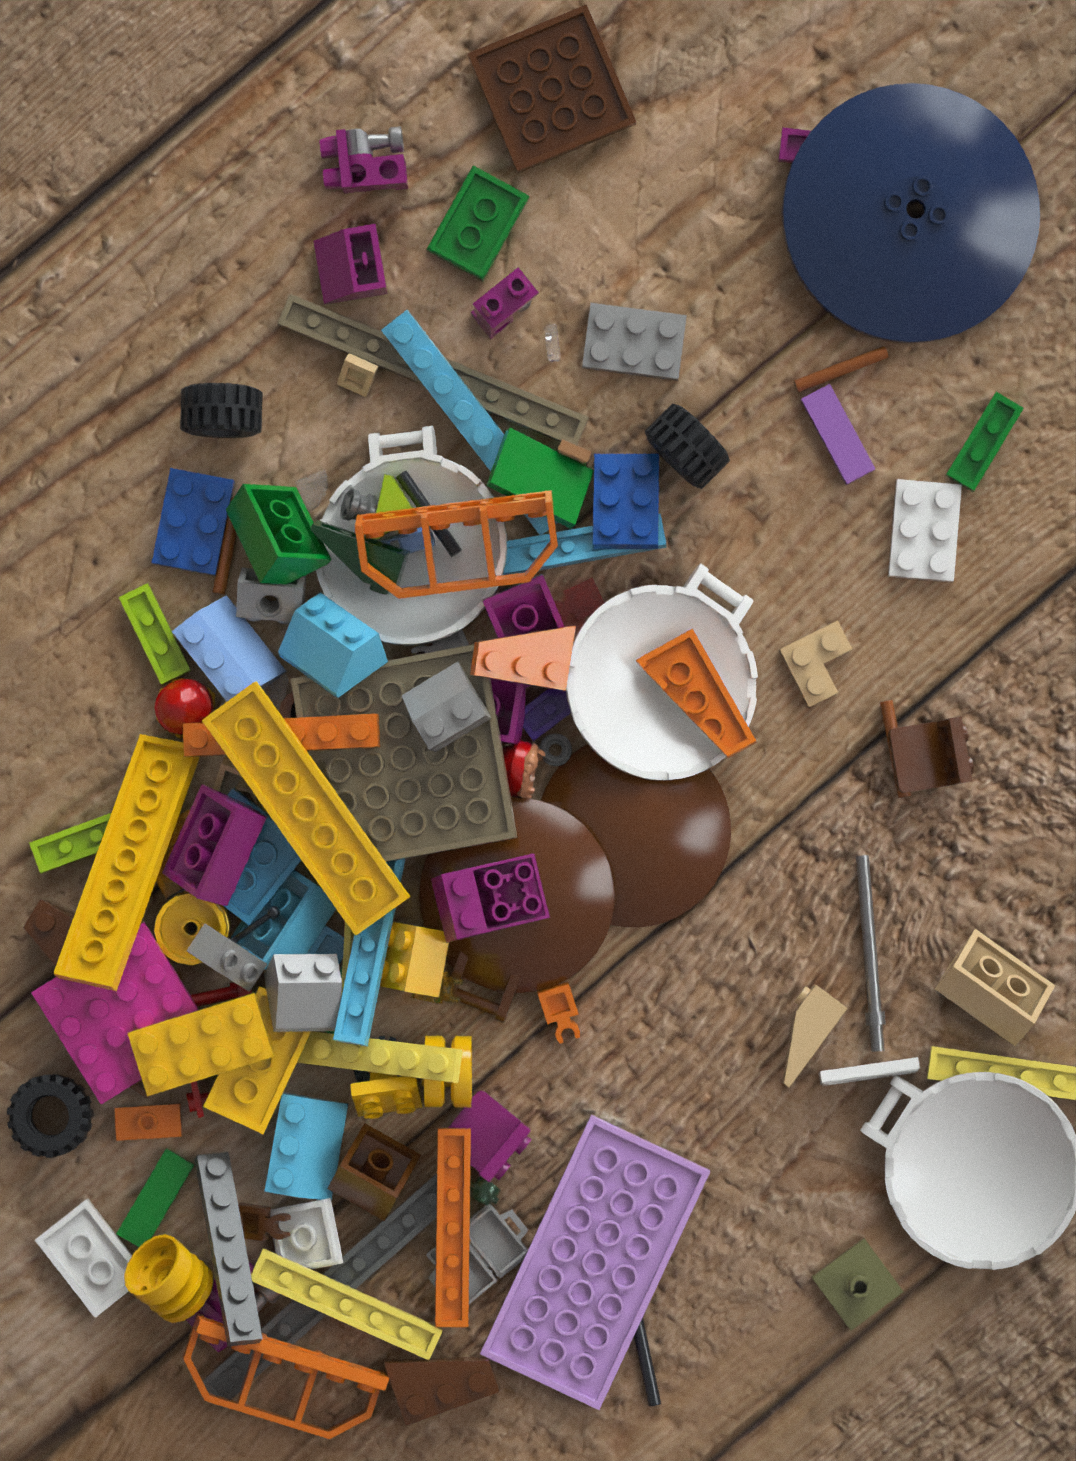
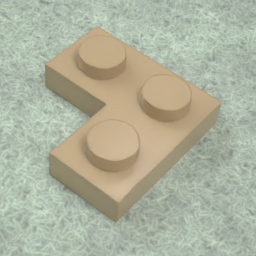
(807, 659)

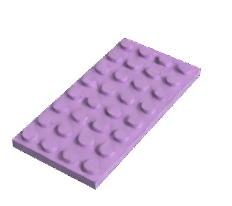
(595, 1262)

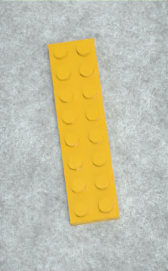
(306, 808)
(127, 864)

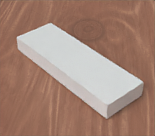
(869, 1071)

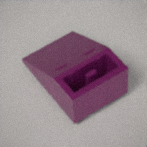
(490, 897)

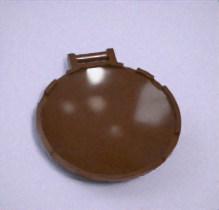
(658, 835)
(542, 952)

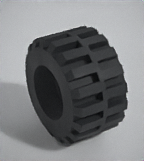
(221, 410)
(687, 446)
(22, 1122)

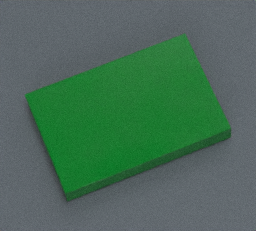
(478, 223)
(533, 467)

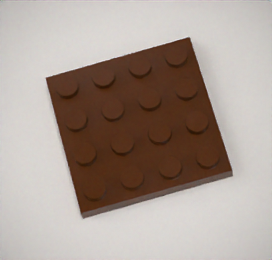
(552, 89)

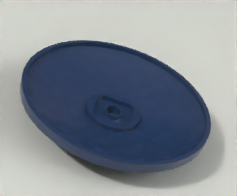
(852, 227)

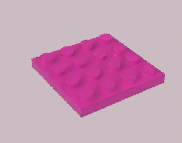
(97, 1020)

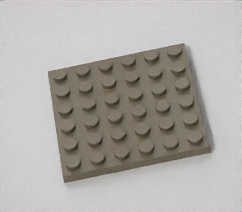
(402, 791)

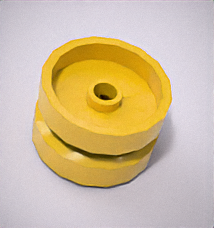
(174, 920)
(460, 1092)

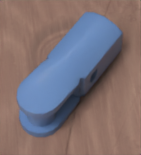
(411, 542)

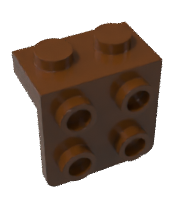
(930, 755)

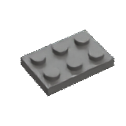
(634, 341)

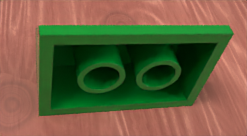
(276, 533)

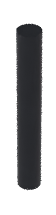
(420, 501)
(646, 1365)

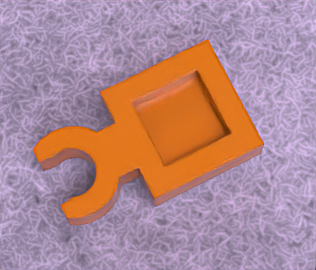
(559, 1007)

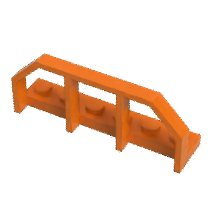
(439, 518)
(305, 1361)

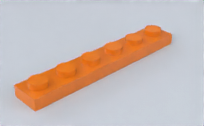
(312, 732)
(452, 1227)

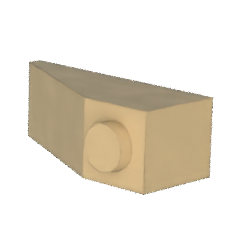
(811, 1024)

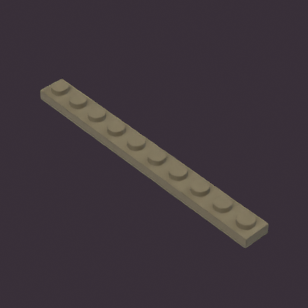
(373, 346)

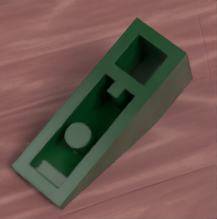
(382, 556)

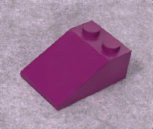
(523, 609)

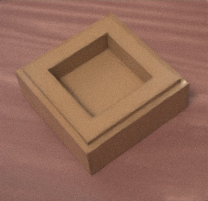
(574, 452)

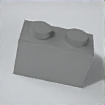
(445, 707)
(303, 992)

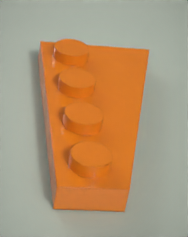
(695, 686)

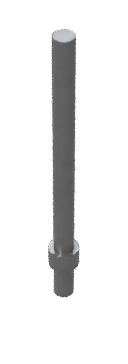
(874, 1017)

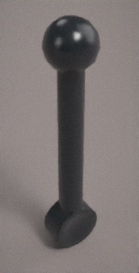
(273, 912)

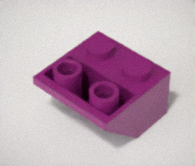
(350, 264)

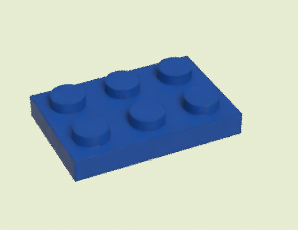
(626, 501)
(192, 521)

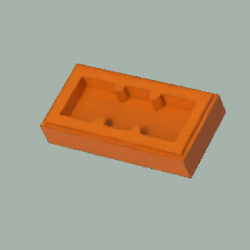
(148, 1122)

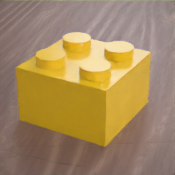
(415, 959)

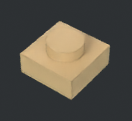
(357, 375)

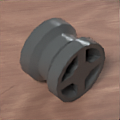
(357, 504)

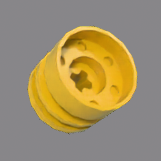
(168, 1278)

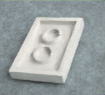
(924, 530)
(88, 1256)

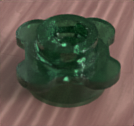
(484, 1191)

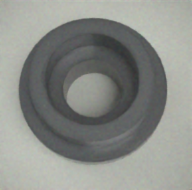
(560, 740)

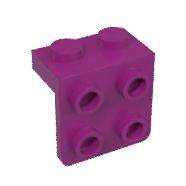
(493, 1135)

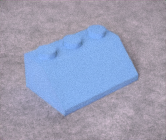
(228, 649)

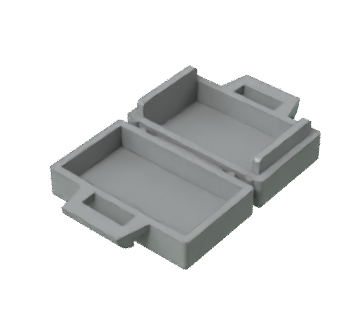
(491, 1245)

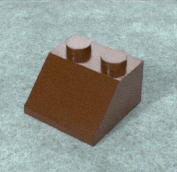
(374, 1171)

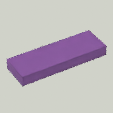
(837, 434)

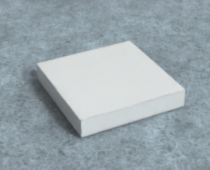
(312, 1234)

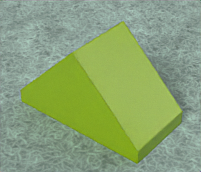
(391, 497)

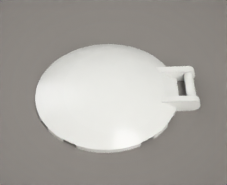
(442, 482)
(623, 708)
(978, 1168)

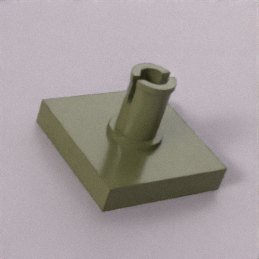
(857, 1284)

